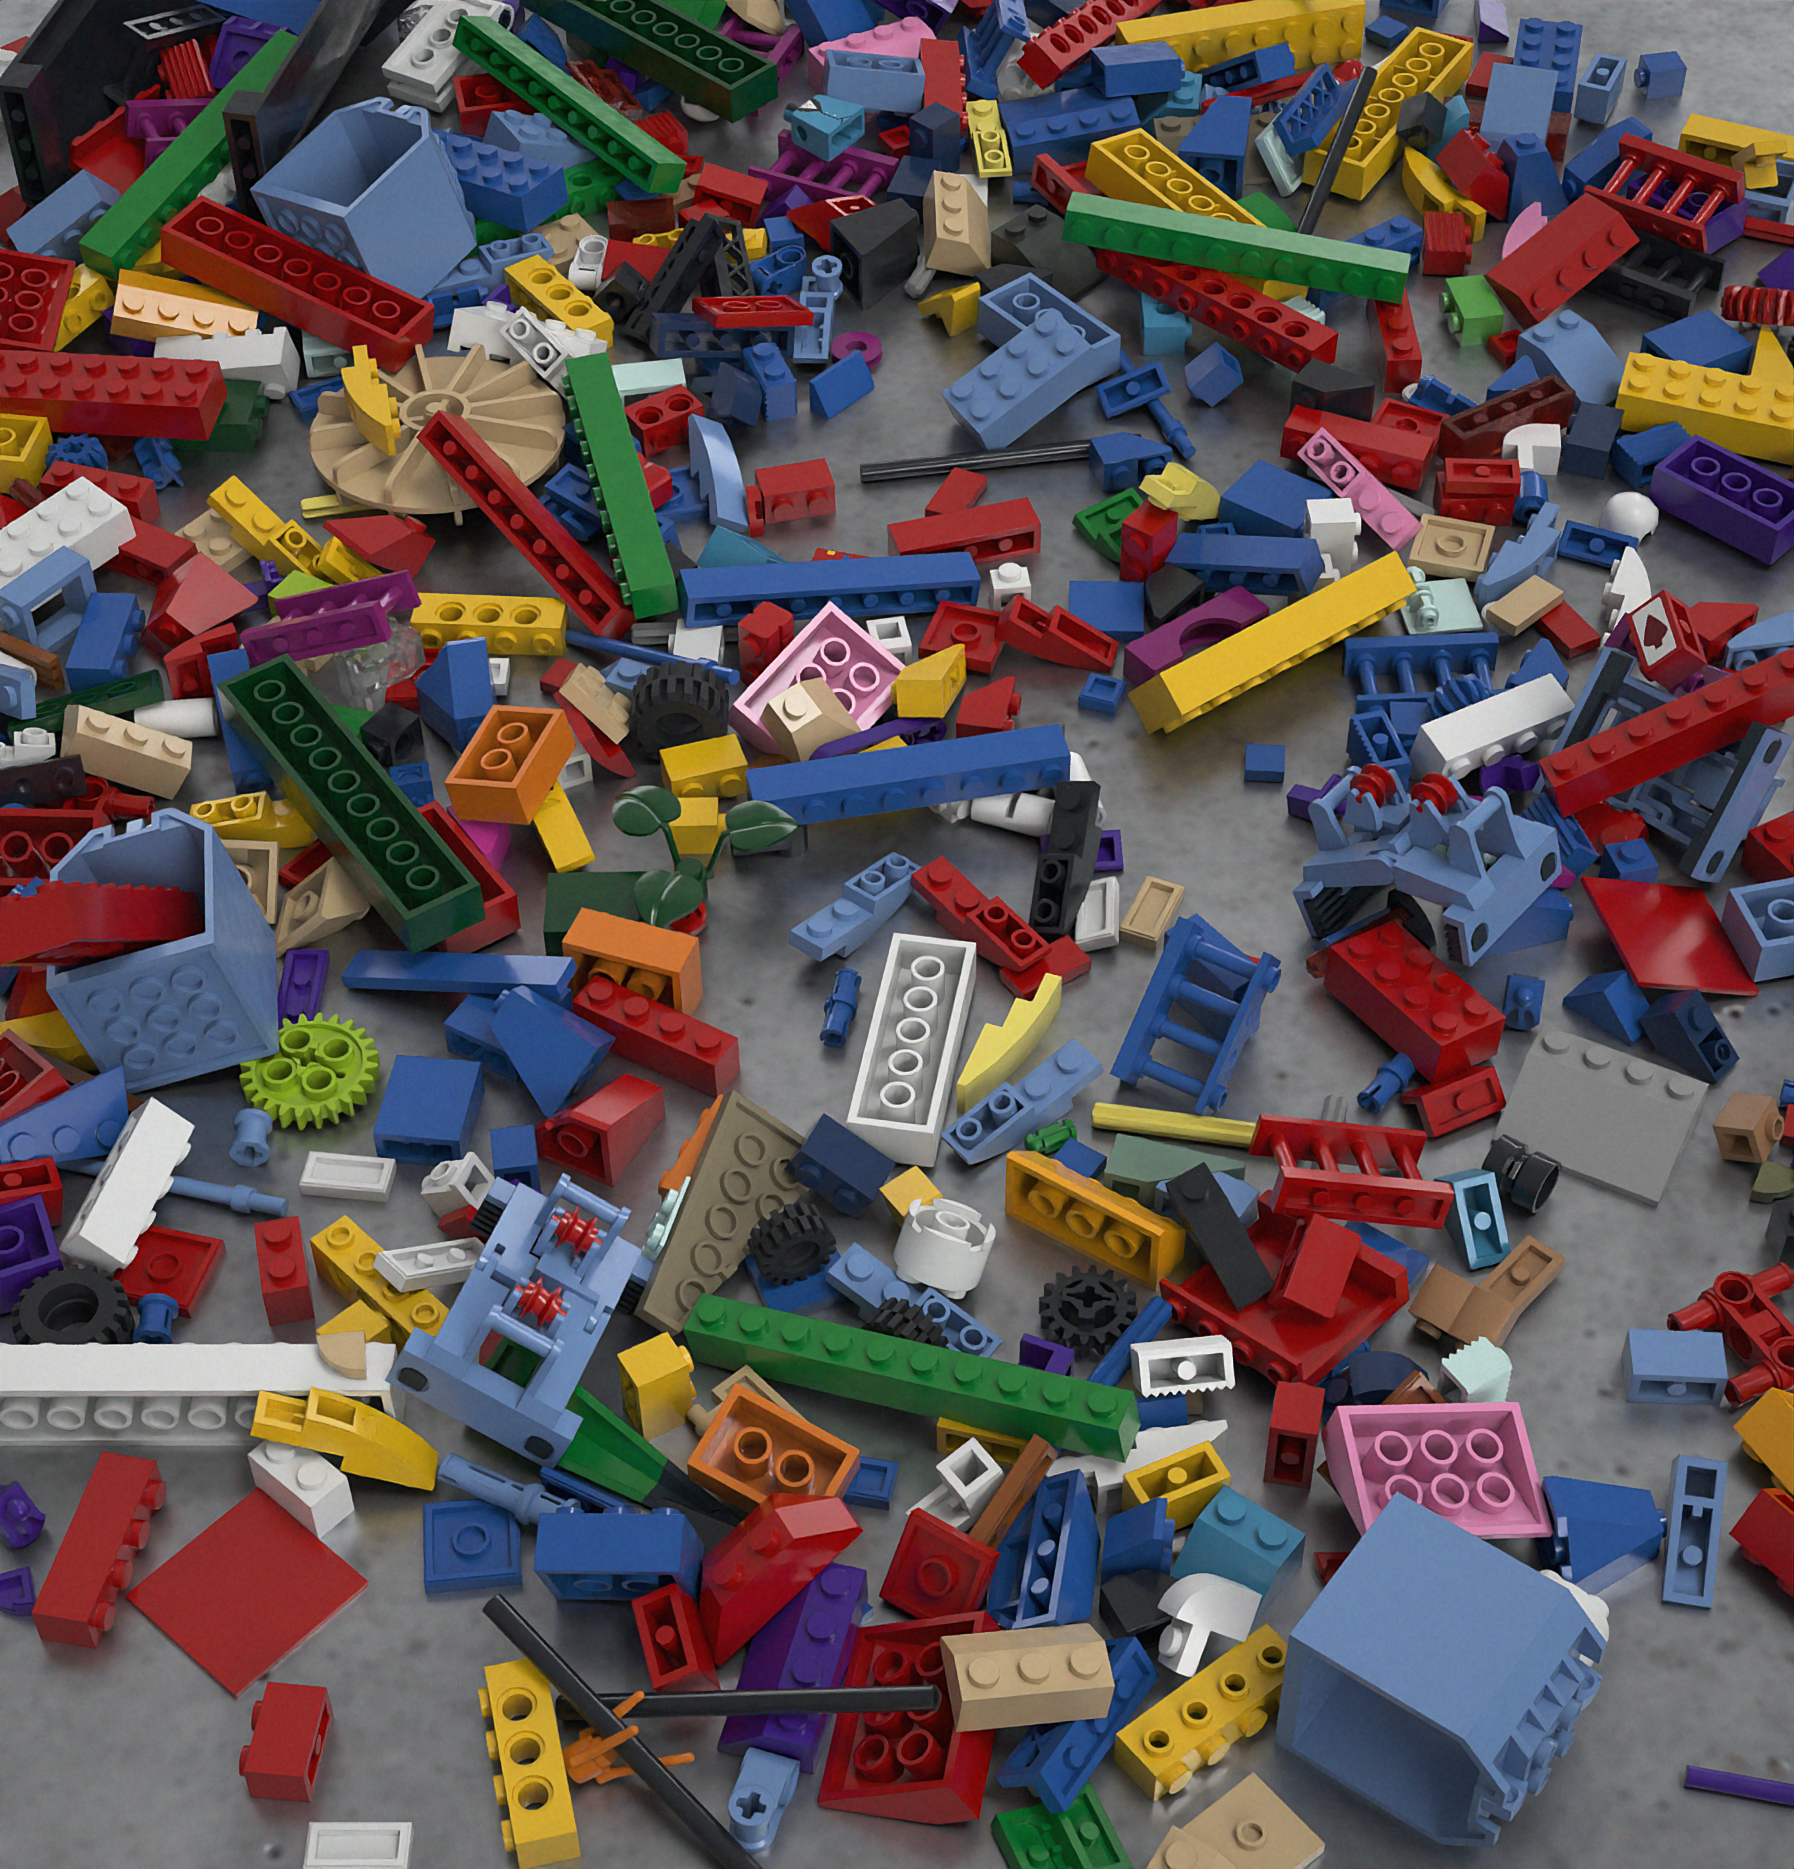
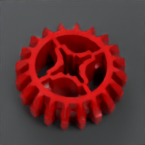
(1758, 305)

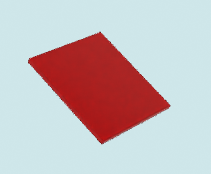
(1668, 936)
(247, 1591)

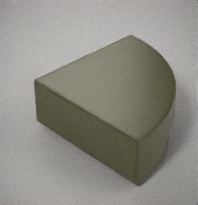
(1772, 1182)

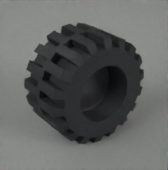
(677, 707)
(69, 1299)

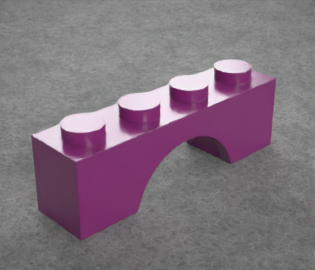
(1196, 629)

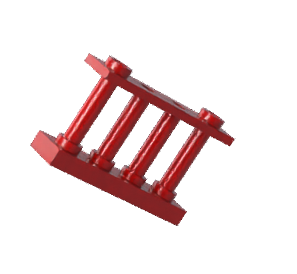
(1678, 167)
(1350, 1195)

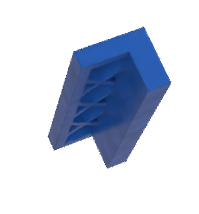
(1317, 118)
(573, 490)
(1071, 1750)

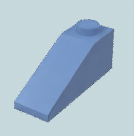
(1693, 1530)

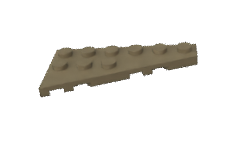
(729, 1191)

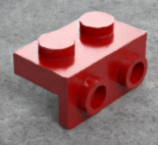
(1610, 826)

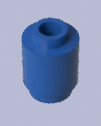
(1531, 497)

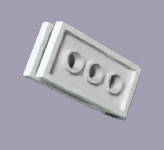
(428, 60)

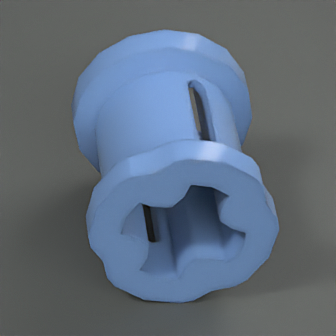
(827, 273)
(250, 1143)

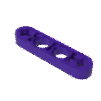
(912, 731)

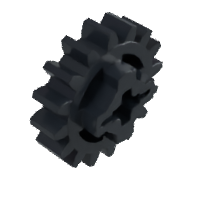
(1087, 1309)

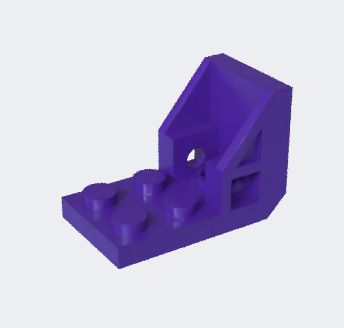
(237, 45)

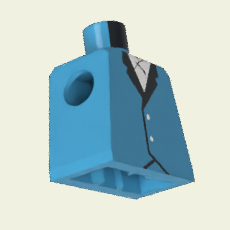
(825, 125)

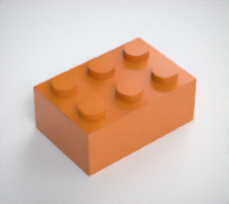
(510, 764)
(635, 956)
(765, 1450)

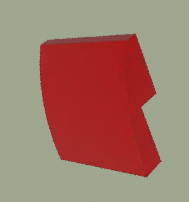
(188, 663)
(595, 740)

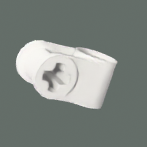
(588, 263)

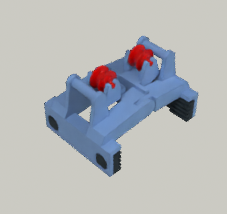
(552, 1313)

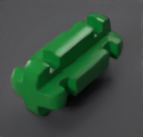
(1050, 1137)

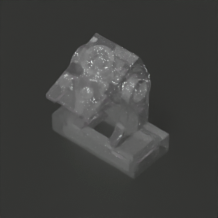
(360, 671)

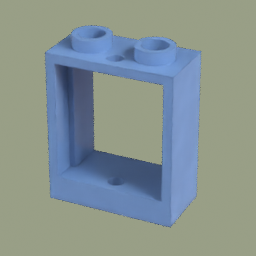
(1773, 207)
(59, 570)

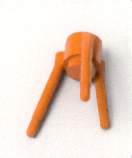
(593, 1755)

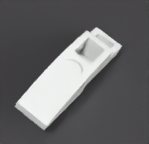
(538, 347)
(1627, 591)
(1105, 1476)

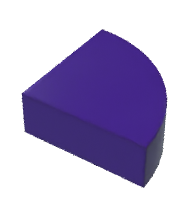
(17, 1592)

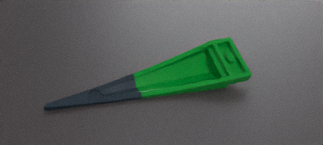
(608, 1448)

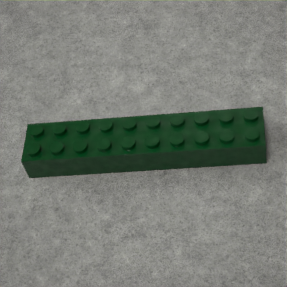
(670, 51)
(351, 804)

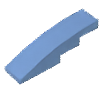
(814, 341)
(719, 473)

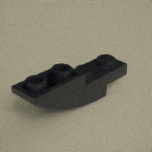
(1070, 860)

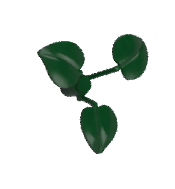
(669, 897)

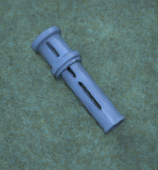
(521, 1499)

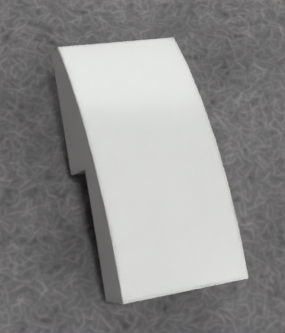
(28, 747)

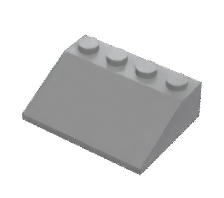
(1603, 1113)

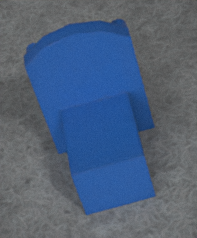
(1523, 1001)

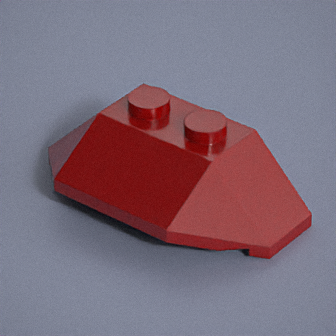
(768, 1564)

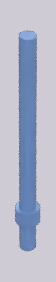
(240, 1198)

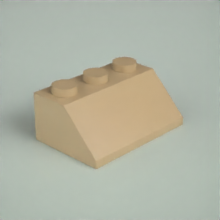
(955, 226)
(126, 751)
(1027, 1676)

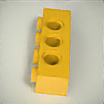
(553, 297)
(86, 300)
(508, 622)
(345, 1261)
(550, 1831)

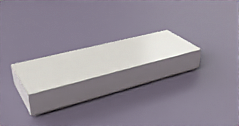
(429, 1264)

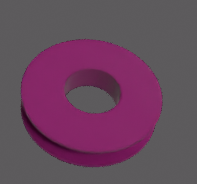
(857, 340)

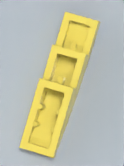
(1005, 1048)

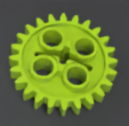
(315, 1073)

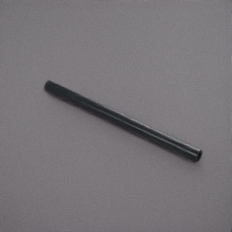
(1337, 151)
(975, 460)
(770, 1702)
(606, 1724)

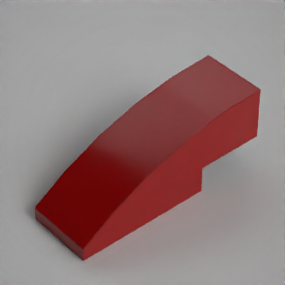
(1055, 636)

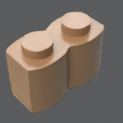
(1461, 1310)

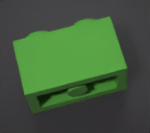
(1471, 309)

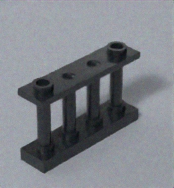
(155, 34)
(1652, 293)
(43, 780)

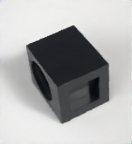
(620, 291)
(392, 735)

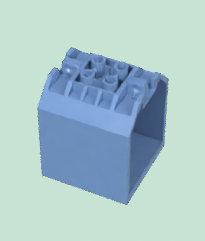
(373, 195)
(181, 1002)
(1437, 1676)

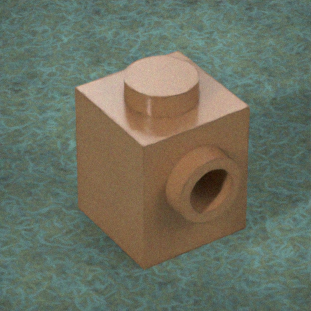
(1748, 1127)

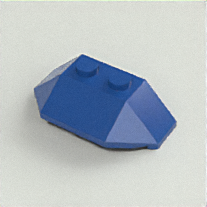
(1048, 1558)

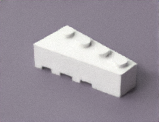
(483, 324)
(247, 357)

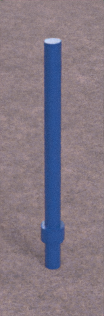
(1171, 428)
(644, 654)

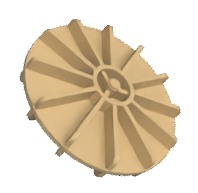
(500, 401)

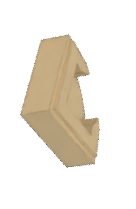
(345, 1353)

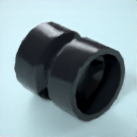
(1534, 1178)

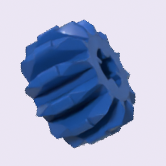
(78, 451)
(1456, 695)

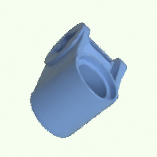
(760, 1797)

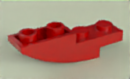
(974, 918)

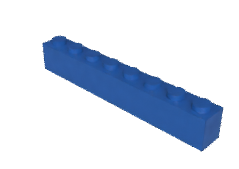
(804, 588)
(914, 775)

